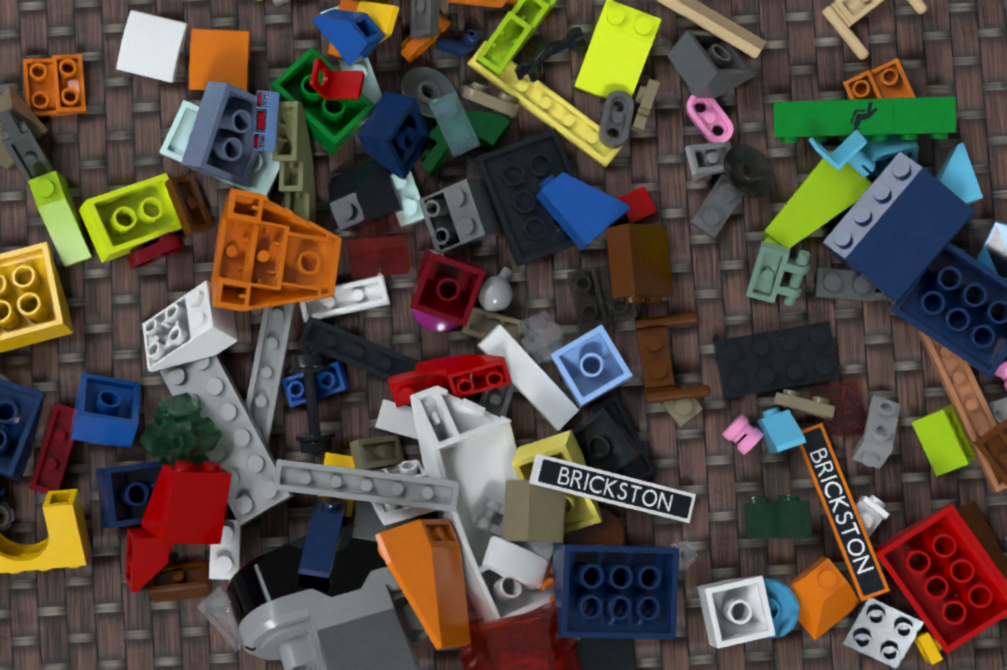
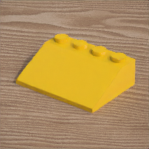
(31, 298)

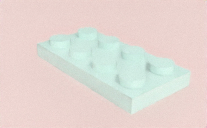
(264, 170)

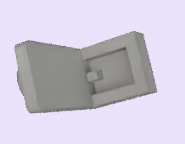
(879, 433)

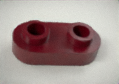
(144, 255)

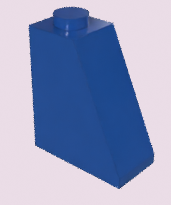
(579, 207)

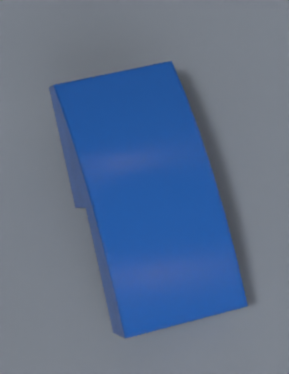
(327, 383)

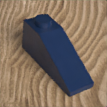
(323, 537)

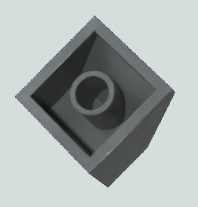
(708, 64)

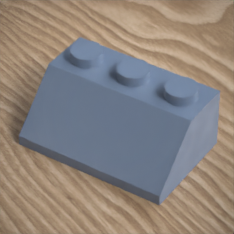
(223, 134)

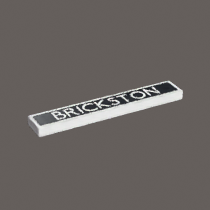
(612, 488)

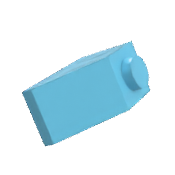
(959, 175)
(780, 430)

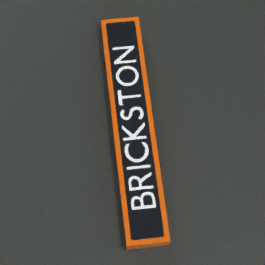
(842, 514)

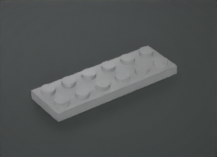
(241, 446)

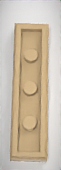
(717, 25)

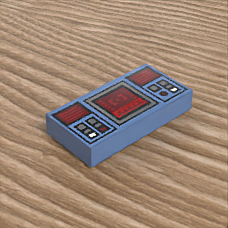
(266, 121)

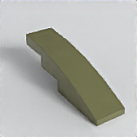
(295, 160)

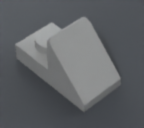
(706, 158)

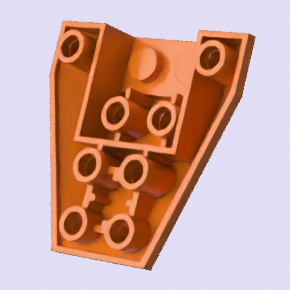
(430, 573)

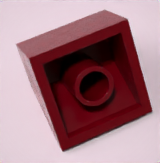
(446, 286)

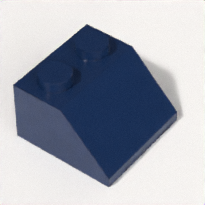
(395, 133)

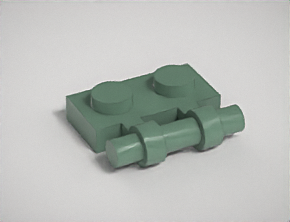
(769, 270)

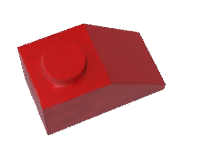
(144, 557)

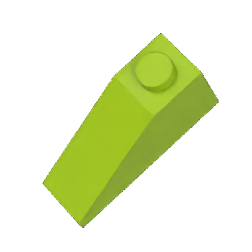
(60, 217)

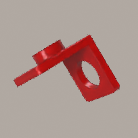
(336, 84)

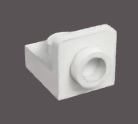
(871, 512)

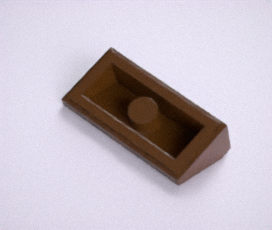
(181, 582)

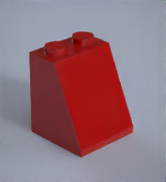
(188, 503)

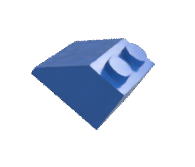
(106, 411)

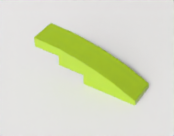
(513, 33)

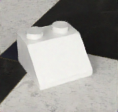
(736, 611)

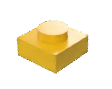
(928, 647)

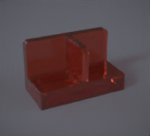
(378, 256)

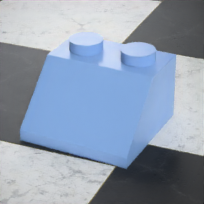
(591, 366)

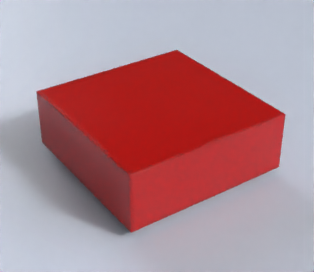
(640, 205)

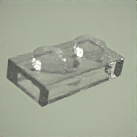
(219, 613)

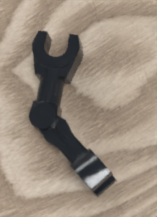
(545, 50)

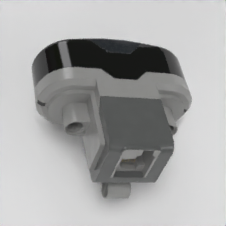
(325, 623)

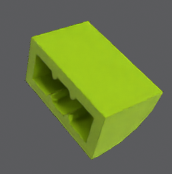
(944, 440)

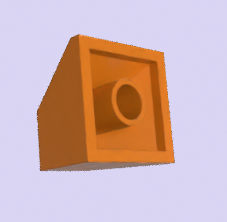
(823, 597)

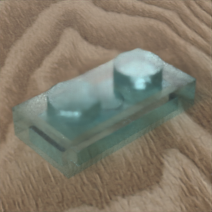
(454, 124)

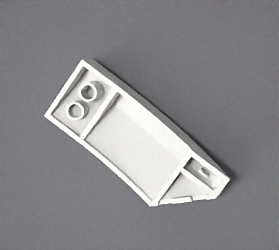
(476, 449)

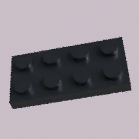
(776, 360)

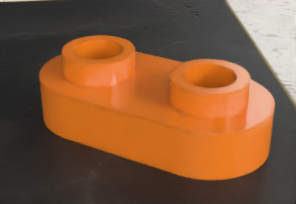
(414, 48)

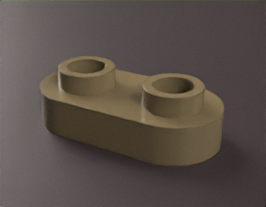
(479, 93)

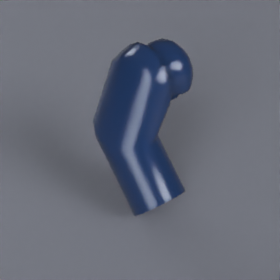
(461, 46)

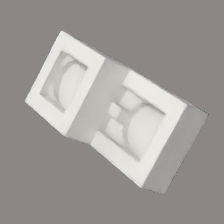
(516, 562)

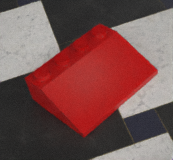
(946, 577)

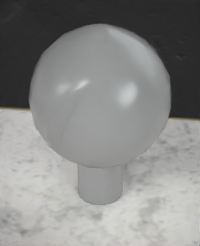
(496, 291)

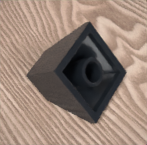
(363, 196)

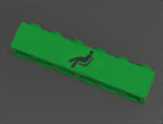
(868, 116)

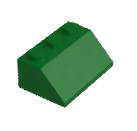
(328, 120)

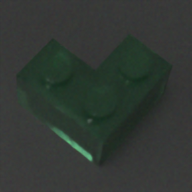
(776, 519)

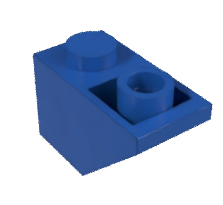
(350, 33)

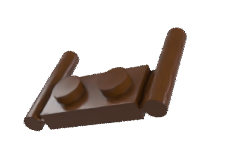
(656, 359)

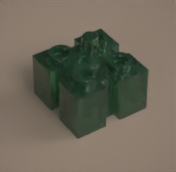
(180, 431)

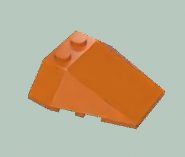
(270, 256)

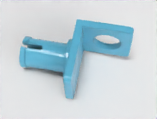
(847, 152)

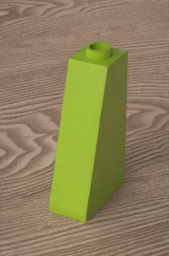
(815, 203)

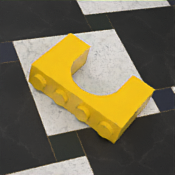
(64, 547)

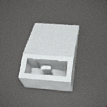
(188, 330)

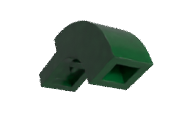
(487, 127)

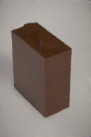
(639, 263)

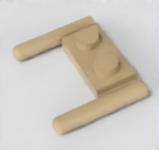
(846, 13)

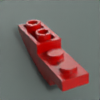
(457, 374)

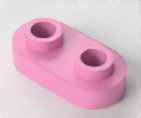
(710, 118)

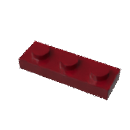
(55, 451)

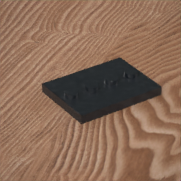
(512, 185)

